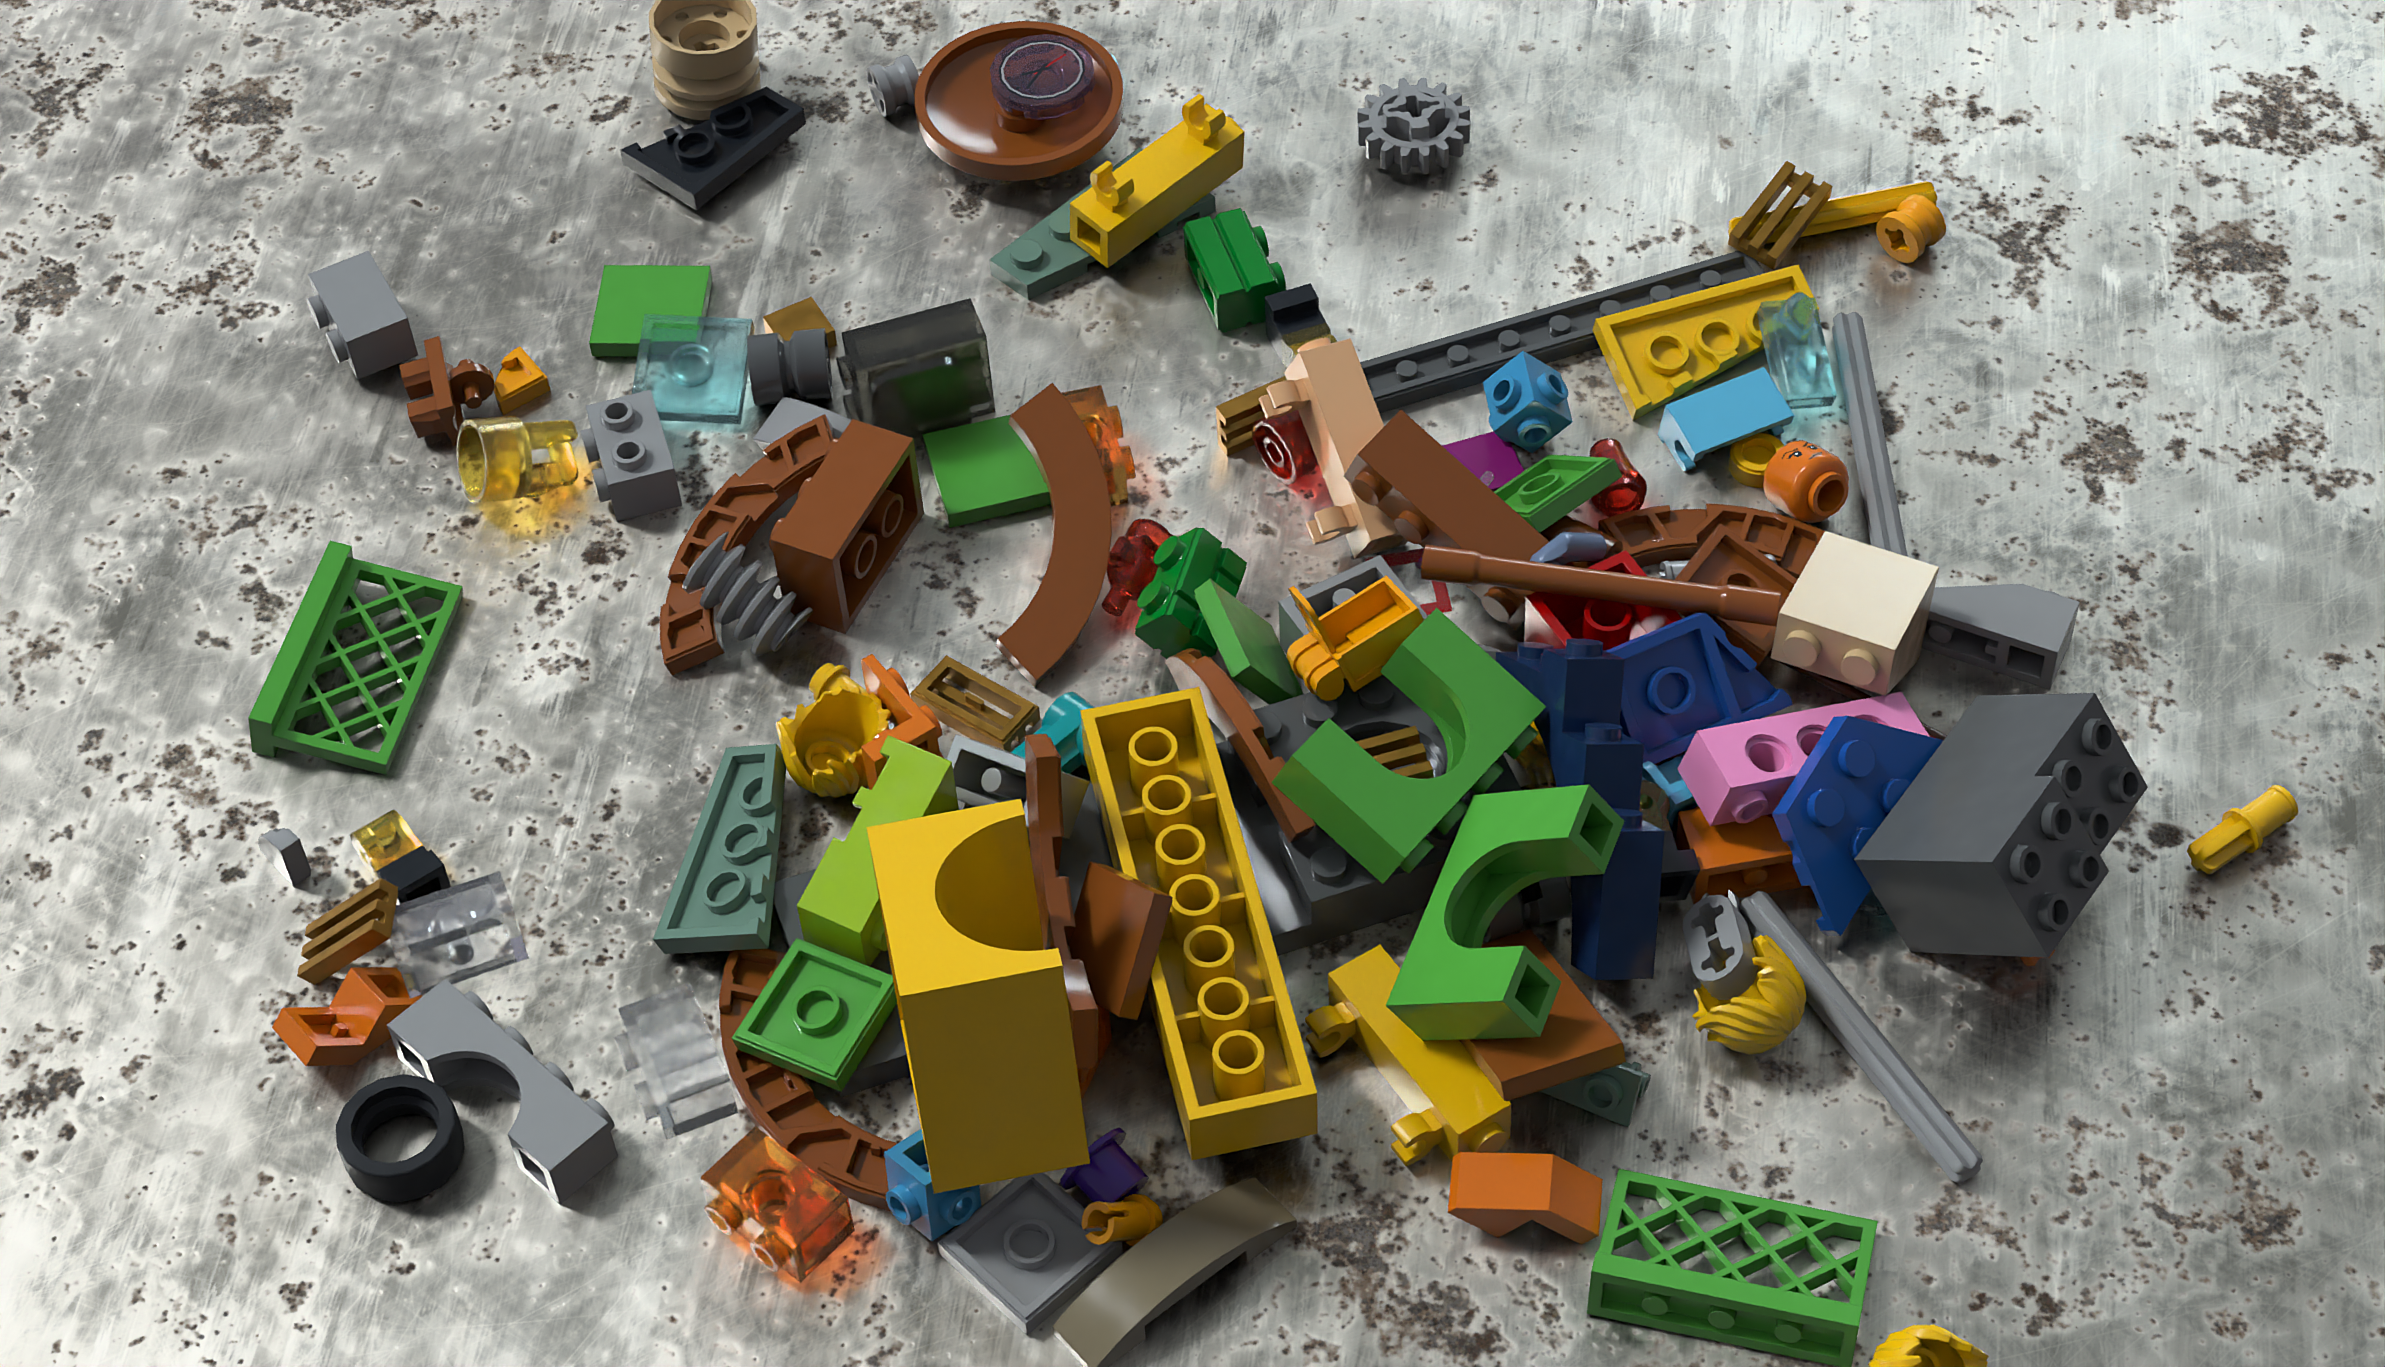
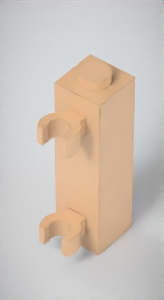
(1340, 421)

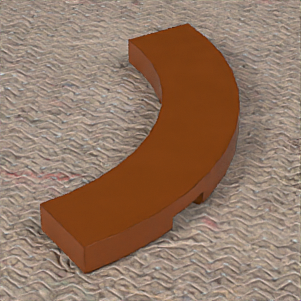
(740, 507)
(1079, 535)
(1676, 535)
(1244, 732)
(1053, 891)
(784, 1102)

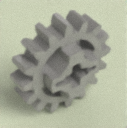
(1413, 125)

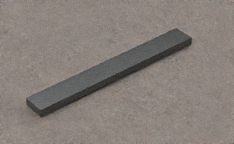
(1543, 333)

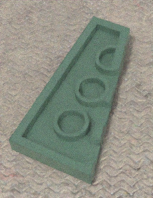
(1048, 257)
(731, 862)

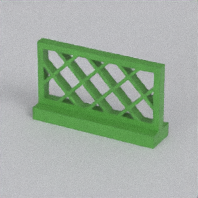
(305, 657)
(1724, 1303)

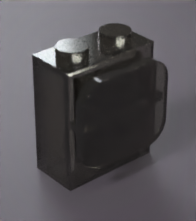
(918, 371)

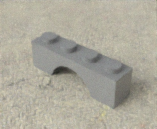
(459, 1045)

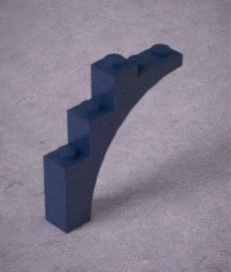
(1585, 745)

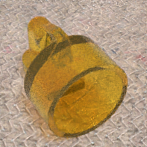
(497, 458)

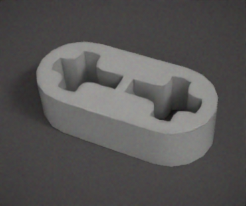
(1710, 950)

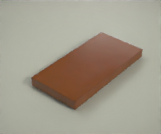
(1571, 1045)

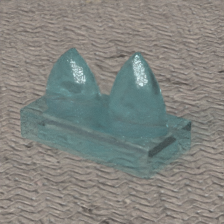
(1797, 351)

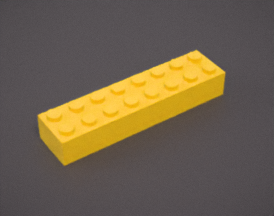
(1217, 973)

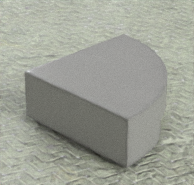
(286, 854)

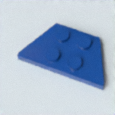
(1688, 682)
(1840, 802)

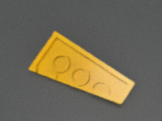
(1688, 338)

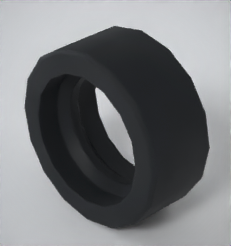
(381, 1102)

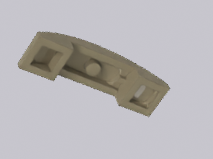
(1167, 1266)

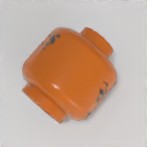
(1806, 482)

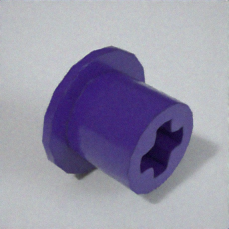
(1110, 1172)

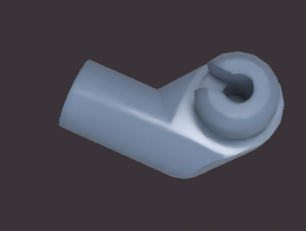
(1572, 548)

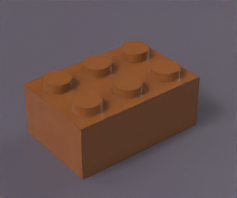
(848, 524)

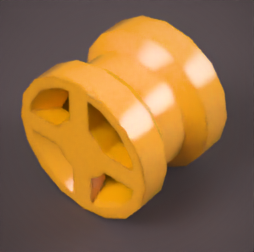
(1911, 228)

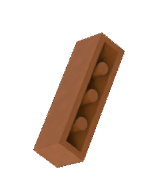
(1443, 505)

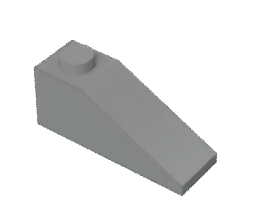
(2003, 629)

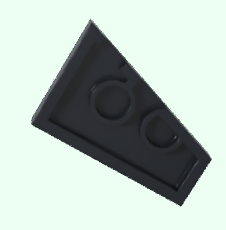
(713, 154)

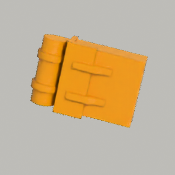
(1351, 638)

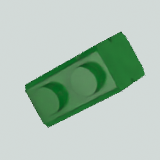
(1232, 268)
(1168, 604)

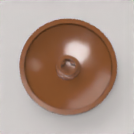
(983, 139)

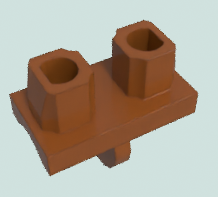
(451, 386)

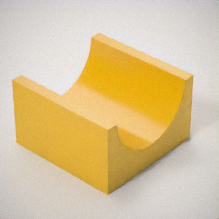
(978, 997)

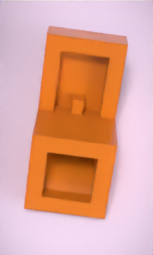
(352, 1022)
(1513, 1188)

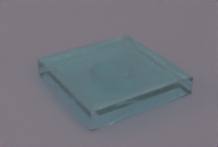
(694, 367)

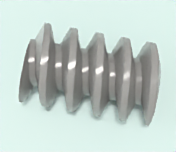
(744, 597)

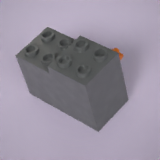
(2004, 827)

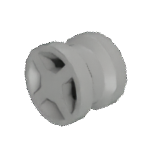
(893, 84)

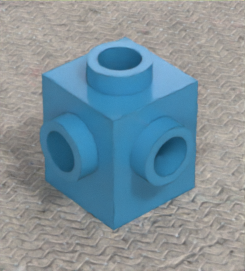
(1527, 402)
(912, 1192)

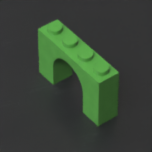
(1388, 815)
(1503, 845)

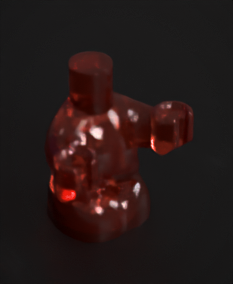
(1132, 564)

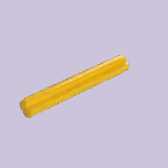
(1848, 210)

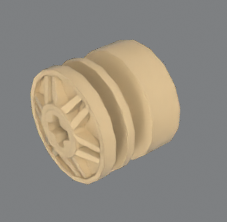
(703, 54)

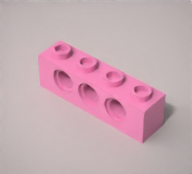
(1749, 765)

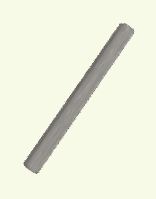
(1867, 434)
(1866, 1043)

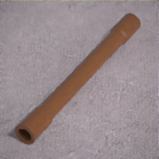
(1726, 601)

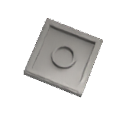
(1027, 1250)

